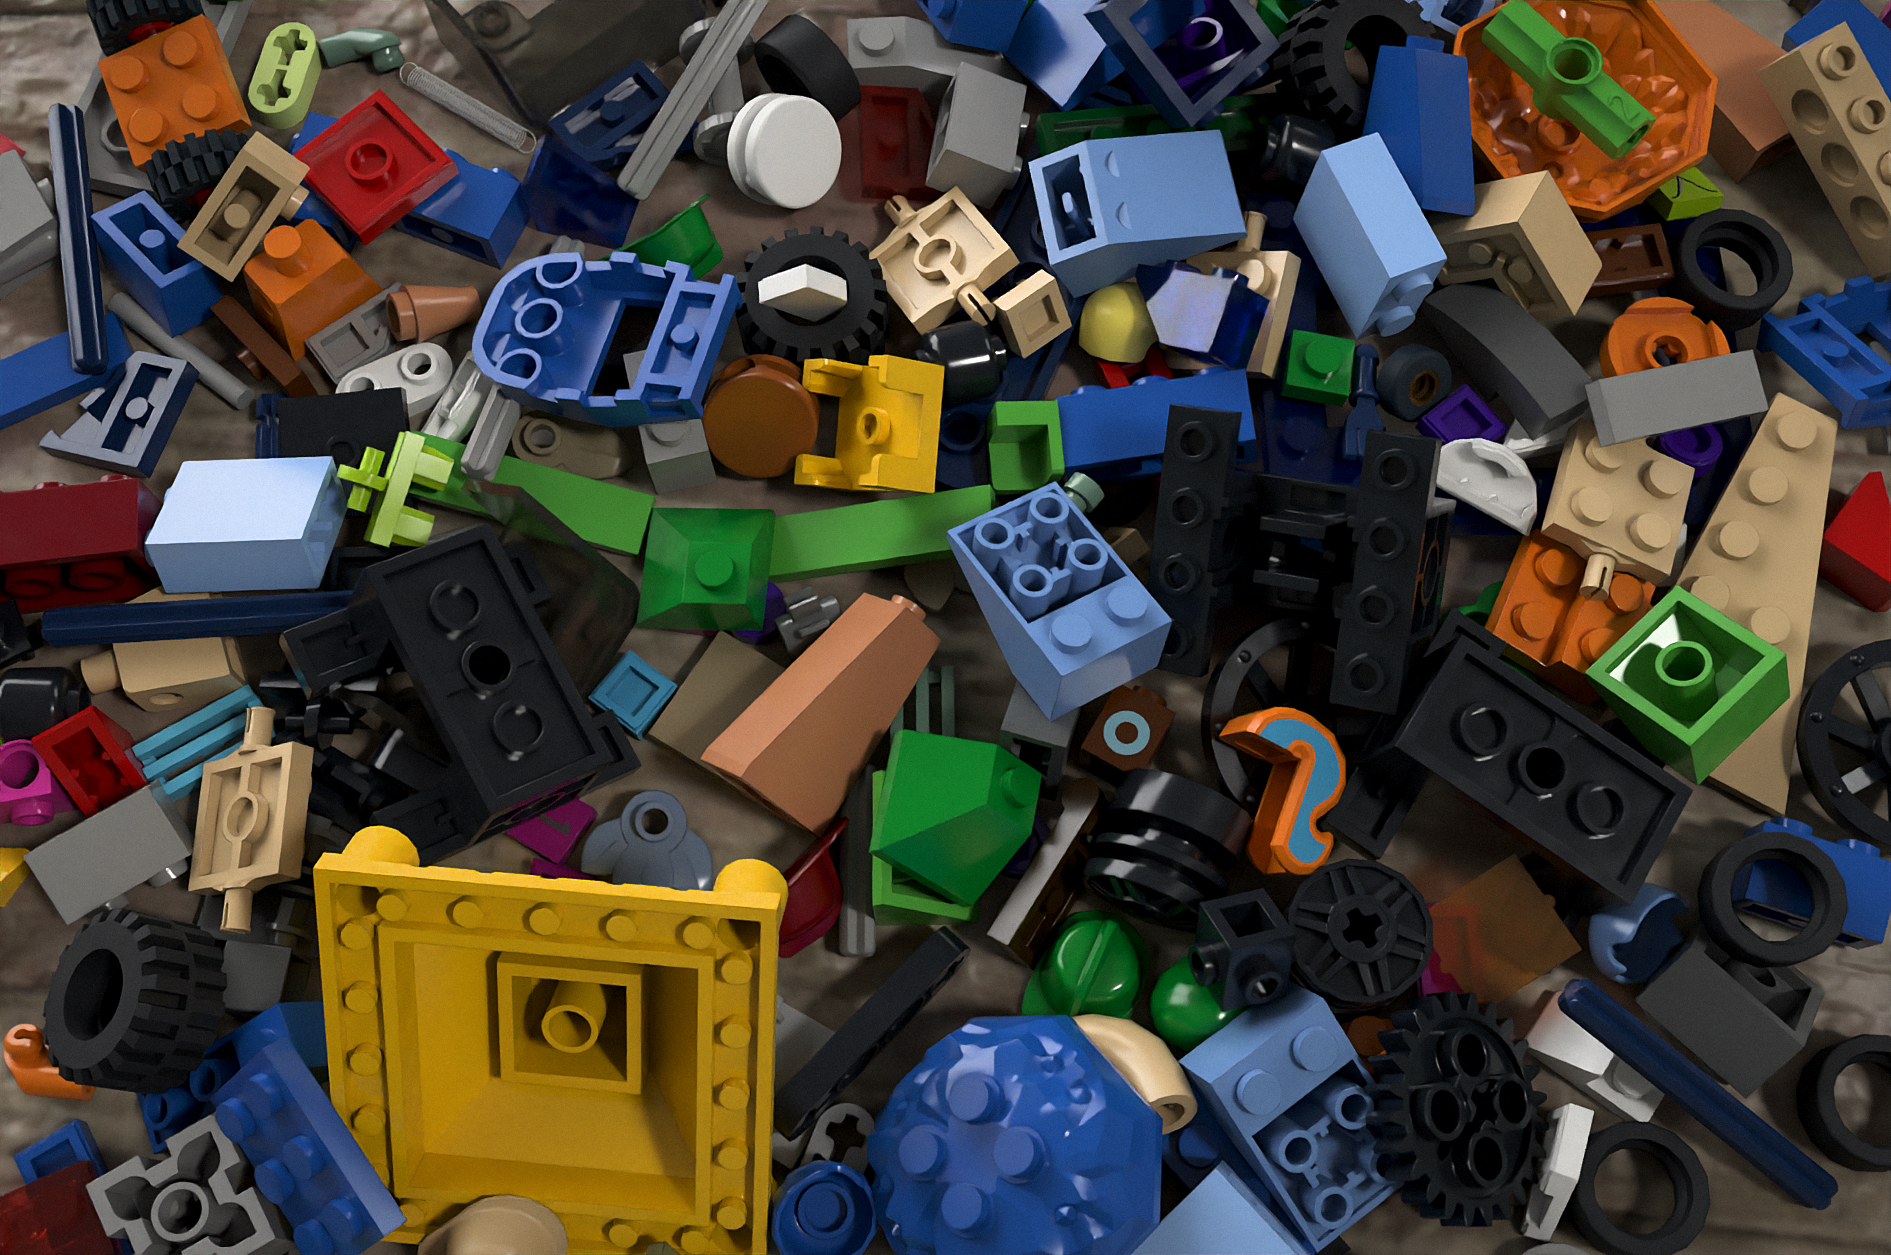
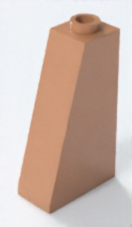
(1745, 123)
(826, 713)

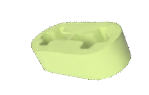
(276, 74)

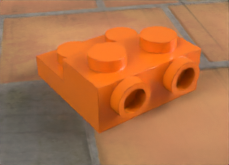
(1552, 624)

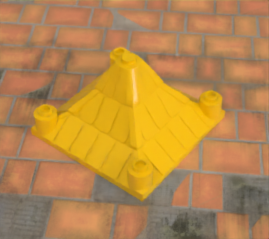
(556, 1044)

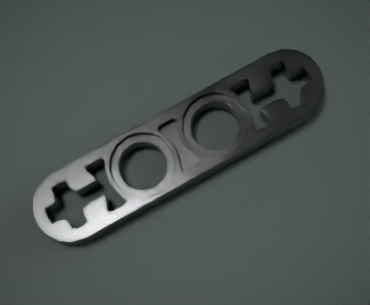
(867, 1033)

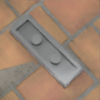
(1676, 397)

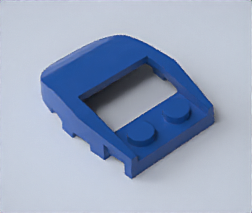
(558, 316)
(1828, 354)

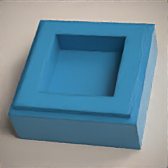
(634, 694)

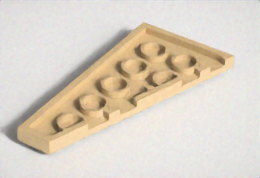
(1761, 571)

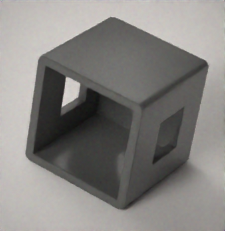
(262, 977)

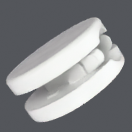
(784, 150)

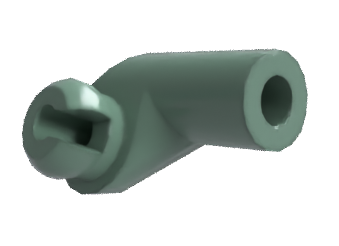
(361, 43)

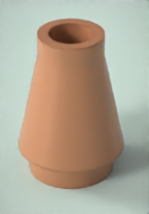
(428, 311)

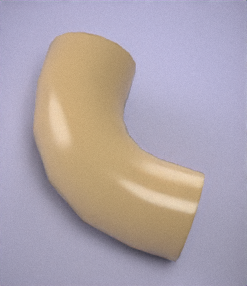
(1146, 1065)

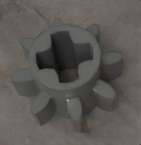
(805, 620)

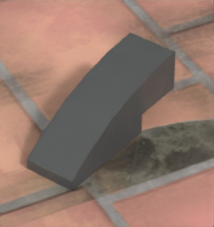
(1509, 355)

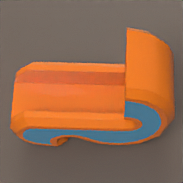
(1301, 787)

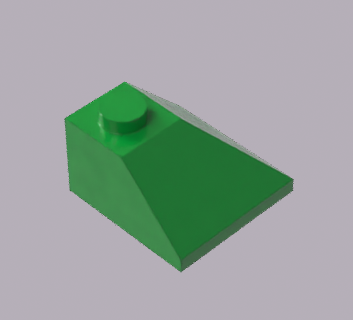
(706, 569)
(953, 812)

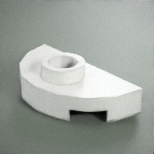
(460, 403)
(1489, 480)

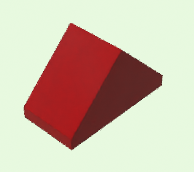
(1858, 544)
(92, 759)

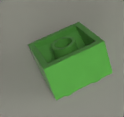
(1691, 683)

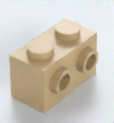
(244, 206)

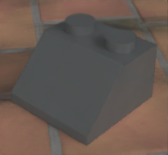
(1730, 1013)

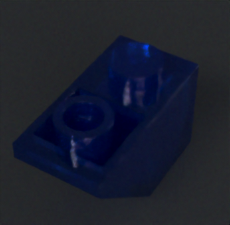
(1201, 314)

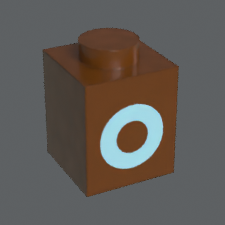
(1126, 733)

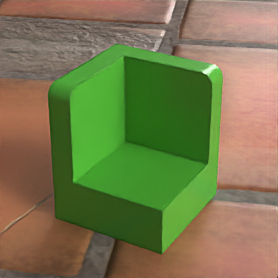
(1023, 446)

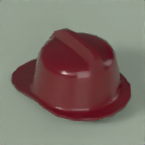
(813, 895)

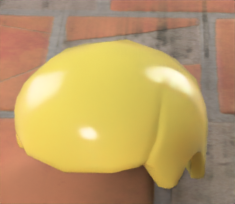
(1117, 324)

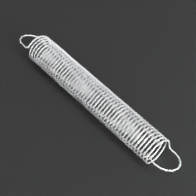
(497, 126)

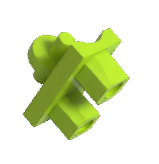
(408, 463)

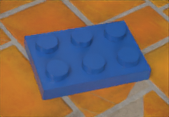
(305, 1154)

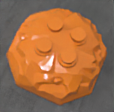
(1643, 57)

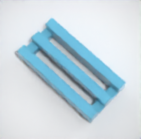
(189, 729)

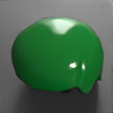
(1184, 1010)

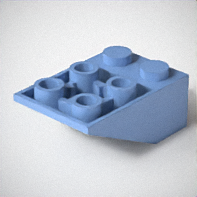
(1134, 204)
(1059, 600)
(1297, 1110)

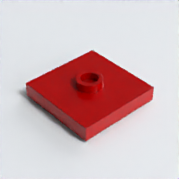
(374, 166)

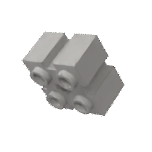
(158, 1199)

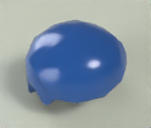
(823, 1211)

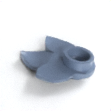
(636, 857)

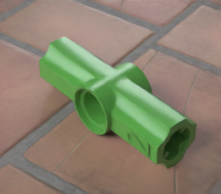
(1567, 79)

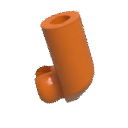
(31, 1067)

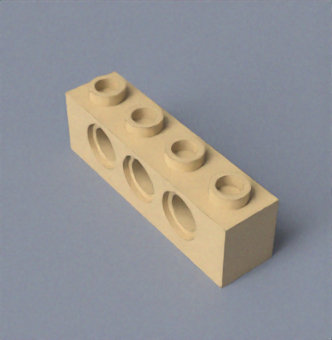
(1843, 133)

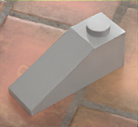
(914, 56)

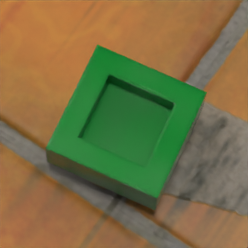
(1318, 368)

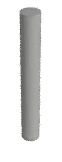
(178, 347)

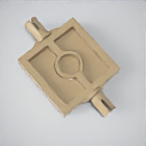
(942, 260)
(1270, 275)
(1617, 507)
(251, 820)

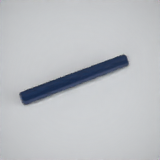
(77, 240)
(187, 618)
(1697, 1093)

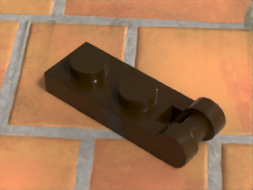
(1053, 880)

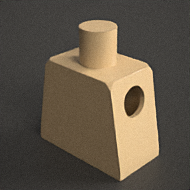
(169, 672)

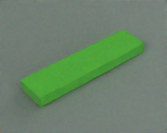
(595, 510)
(872, 534)

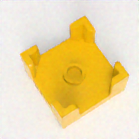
(883, 426)

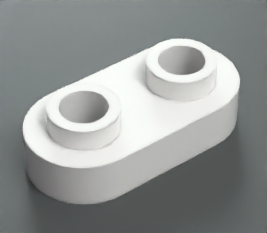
(397, 371)

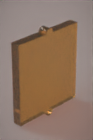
(1499, 933)

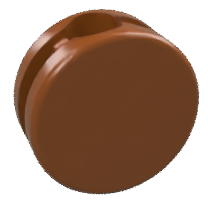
(760, 416)

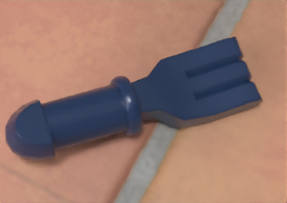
(1363, 399)

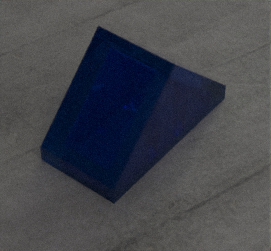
(575, 197)

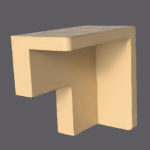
(1524, 241)

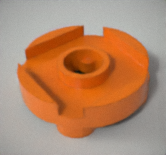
(1658, 323)

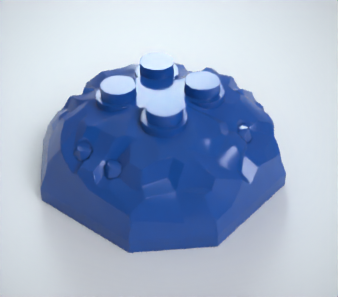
(1016, 1147)

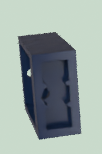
(1112, 23)

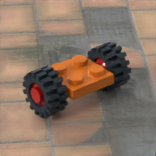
(171, 96)

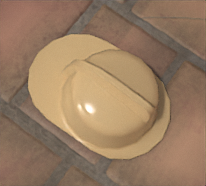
(499, 1228)

